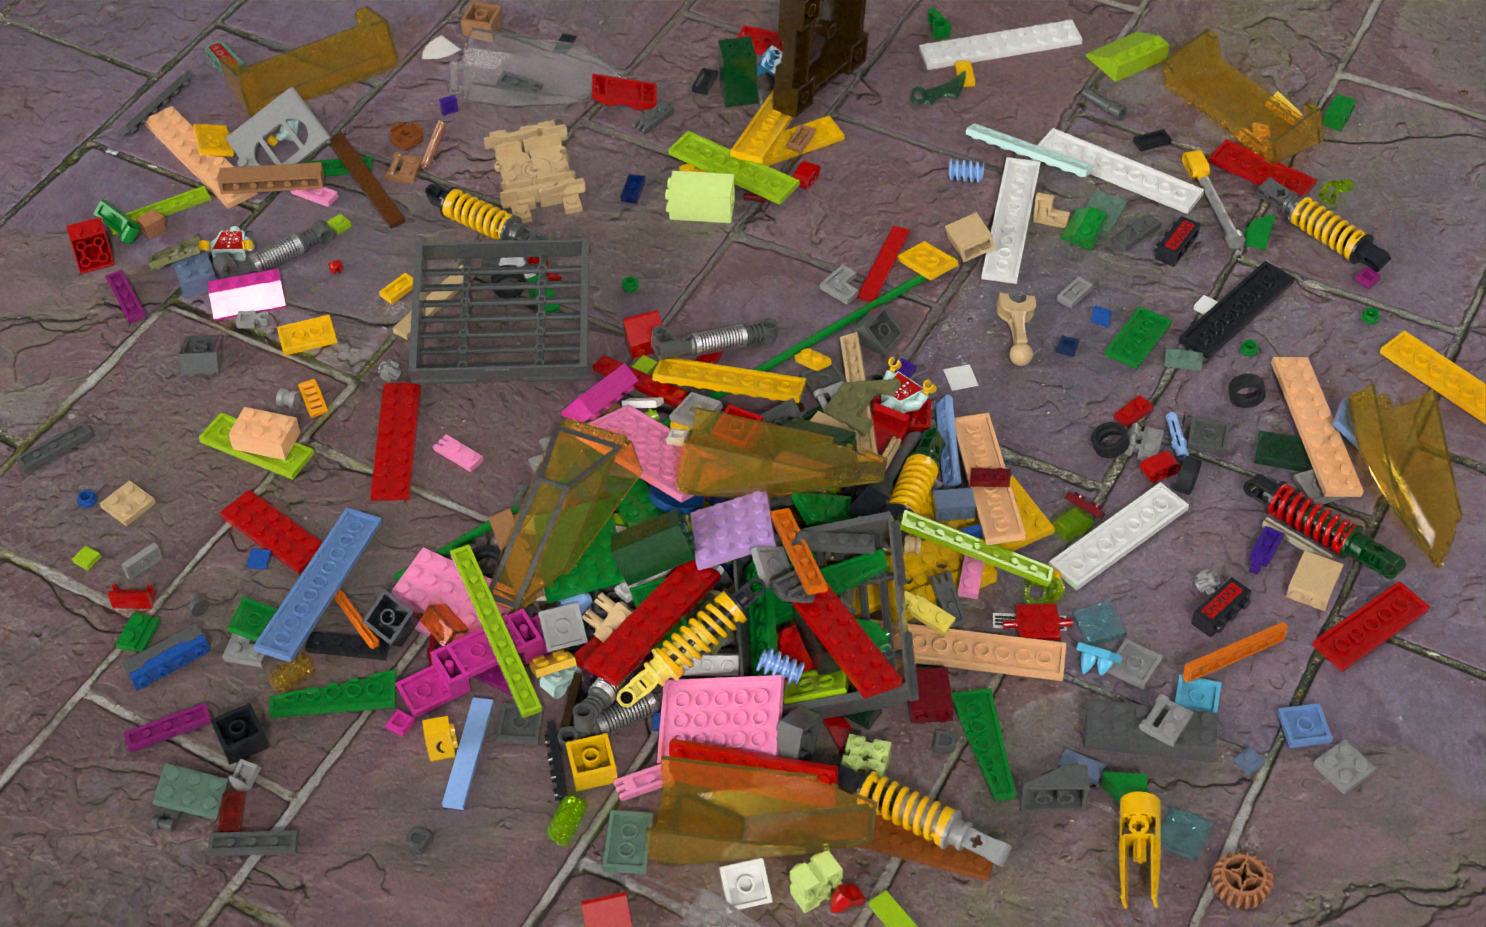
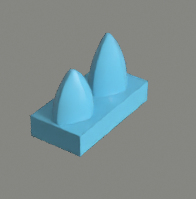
(1090, 655)

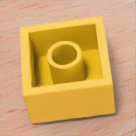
(591, 762)

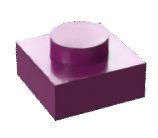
(1368, 277)

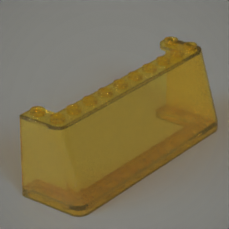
(317, 65)
(1238, 102)

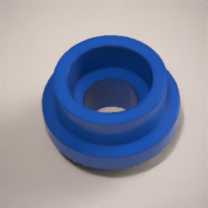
(86, 498)

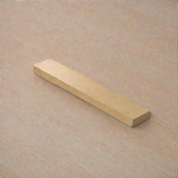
(403, 328)

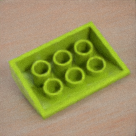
(1129, 55)

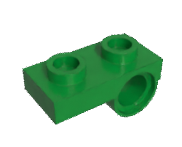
(940, 26)

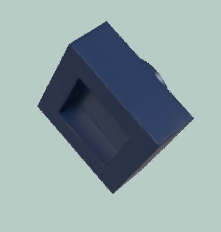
(1067, 346)

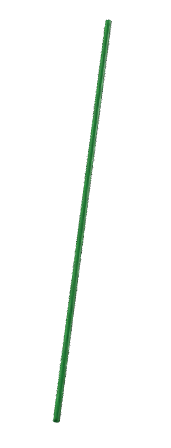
(765, 367)

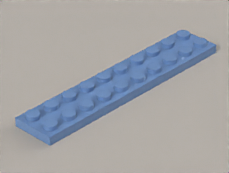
(318, 585)

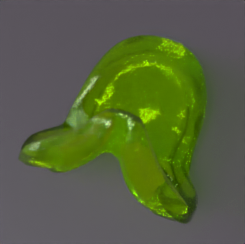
(1342, 185)
(1053, 591)

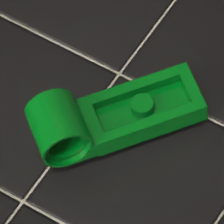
(118, 221)

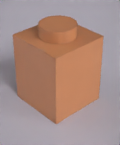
(152, 224)

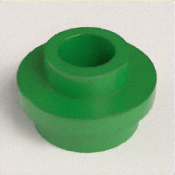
(630, 284)
(1370, 316)
(1249, 348)

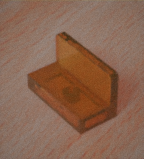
(443, 623)

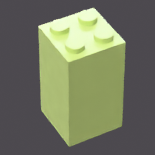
(700, 196)

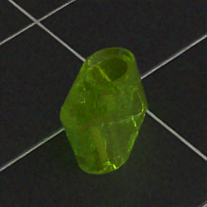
(1072, 524)

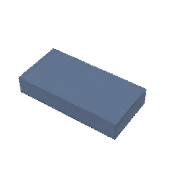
(1095, 768)

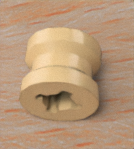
(912, 545)

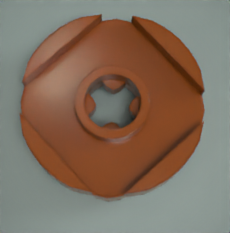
(413, 138)

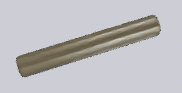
(1296, 539)

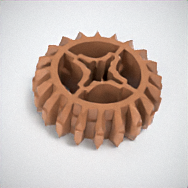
(1256, 878)

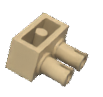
(617, 614)

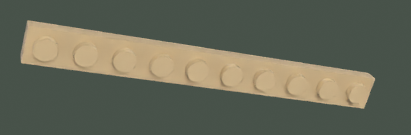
(855, 372)

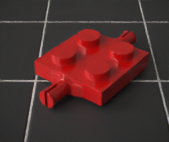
(1038, 622)

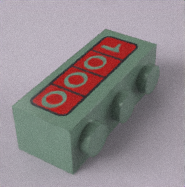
(220, 50)

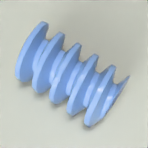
(966, 171)
(780, 666)

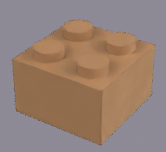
(482, 16)

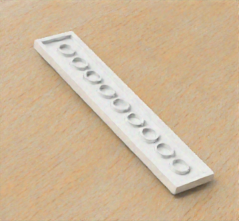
(1000, 44)
(1126, 172)
(1011, 220)

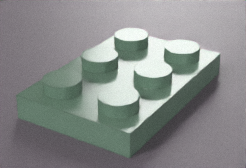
(1111, 205)
(190, 791)
(627, 842)

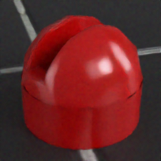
(335, 266)

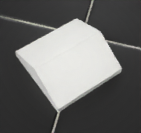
(746, 884)

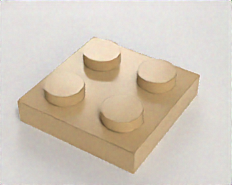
(128, 503)

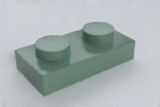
(1183, 359)

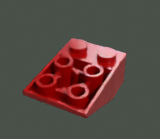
(90, 245)

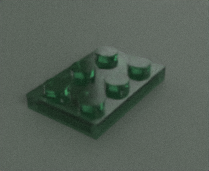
(1281, 452)

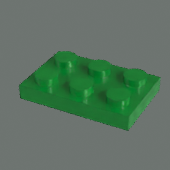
(251, 619)

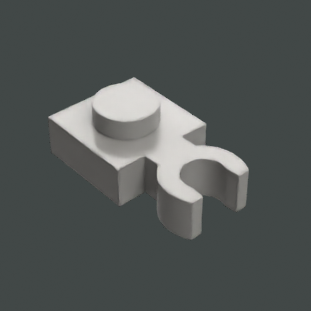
(250, 318)

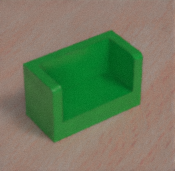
(1339, 112)

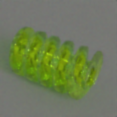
(566, 820)

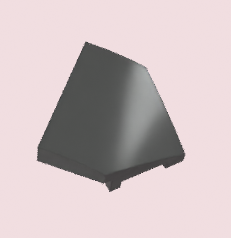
(790, 589)

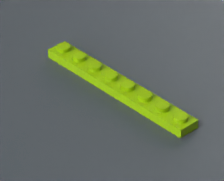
(976, 548)

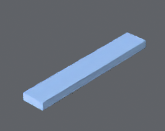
(949, 457)
(468, 753)

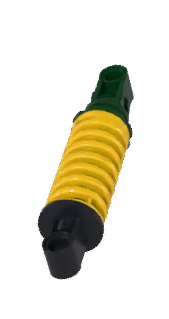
(916, 478)

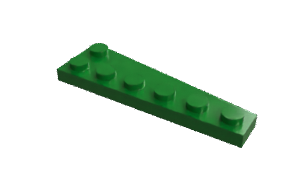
(842, 578)
(357, 695)
(982, 729)

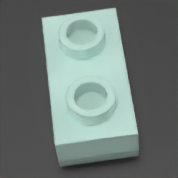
(558, 682)

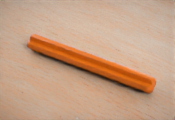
(356, 619)

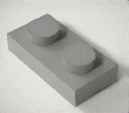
(1074, 292)
(142, 561)

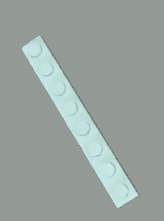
(1031, 150)

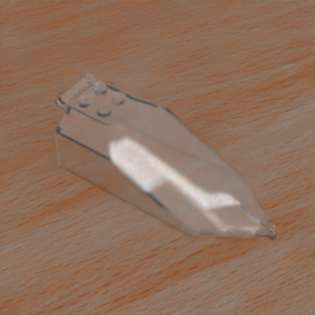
(558, 65)

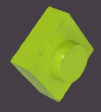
(339, 224)

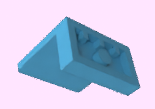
(769, 61)

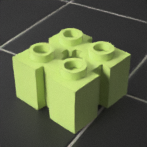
(865, 755)
(815, 880)

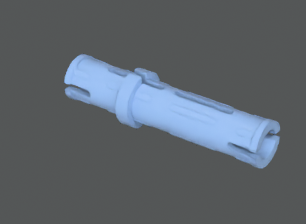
(1181, 451)

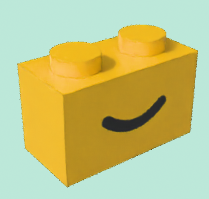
(440, 738)

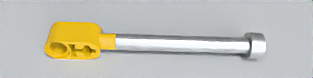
(1198, 167)

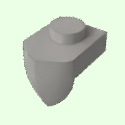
(244, 775)

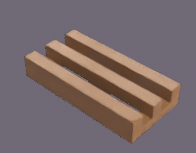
(804, 138)

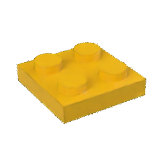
(557, 661)

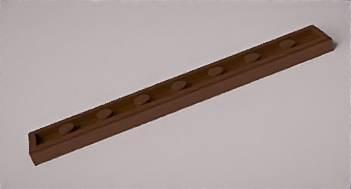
(366, 181)

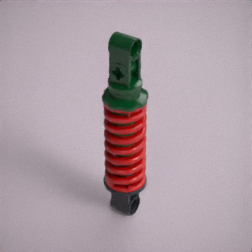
(1322, 526)

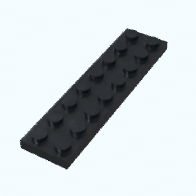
(1236, 309)

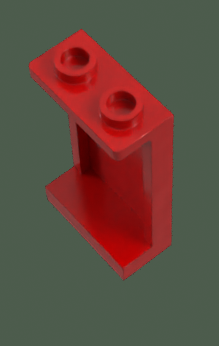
(887, 425)

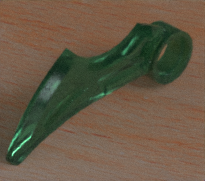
(950, 89)

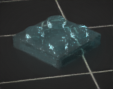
(1099, 624)
(1185, 833)

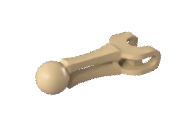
(1017, 315)

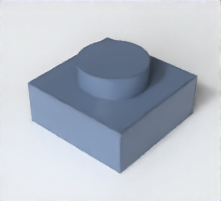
(1249, 761)

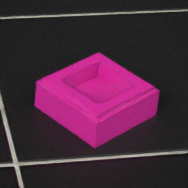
(400, 723)

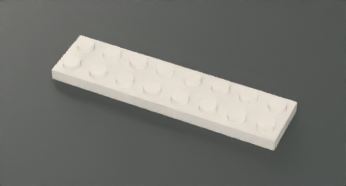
(1118, 535)

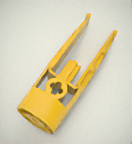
(1140, 814)

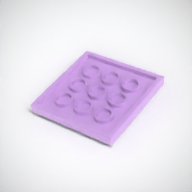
(732, 529)

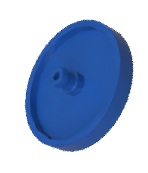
(669, 503)

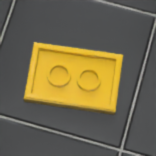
(211, 140)
(927, 260)
(306, 335)

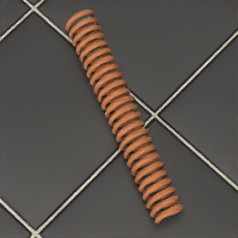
(433, 144)

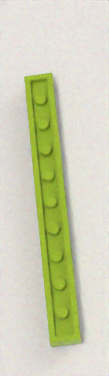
(496, 631)

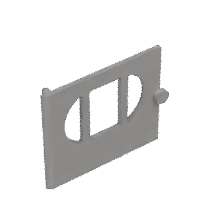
(284, 108)

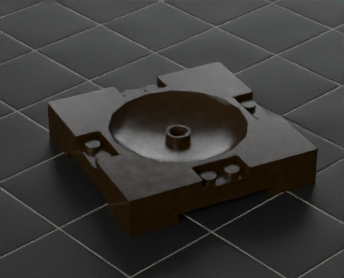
(818, 46)

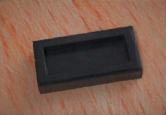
(704, 81)
(1152, 140)

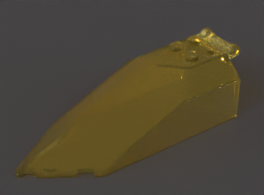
(1411, 465)

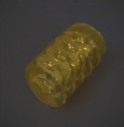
(290, 673)

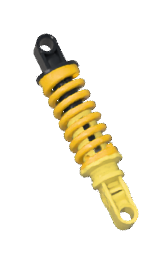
(671, 659)

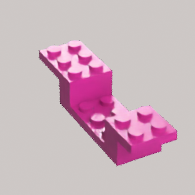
(465, 659)

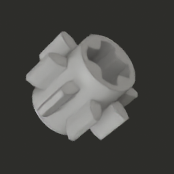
(389, 370)
(1207, 581)

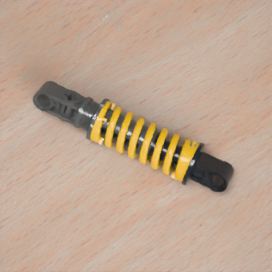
(480, 216)
(1324, 225)

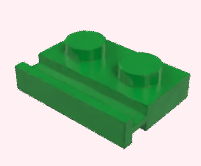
(138, 633)

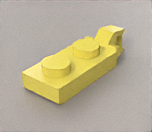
(928, 613)

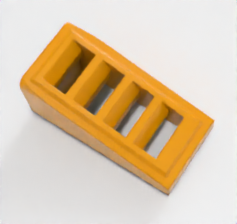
(309, 388)

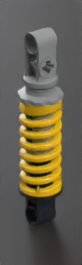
(907, 810)

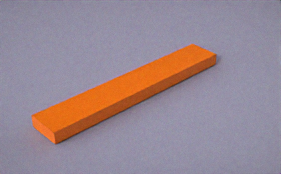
(799, 554)
(1234, 652)

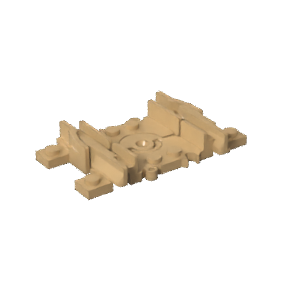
(553, 179)

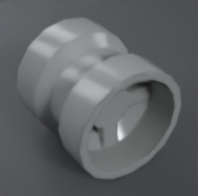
(288, 398)

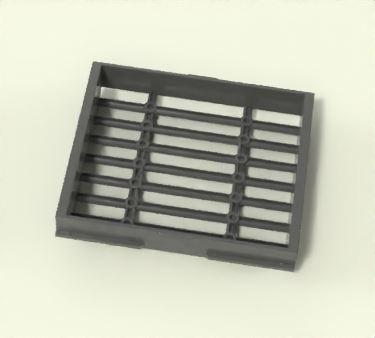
(498, 371)
(882, 526)

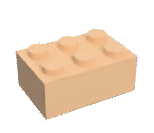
(264, 433)

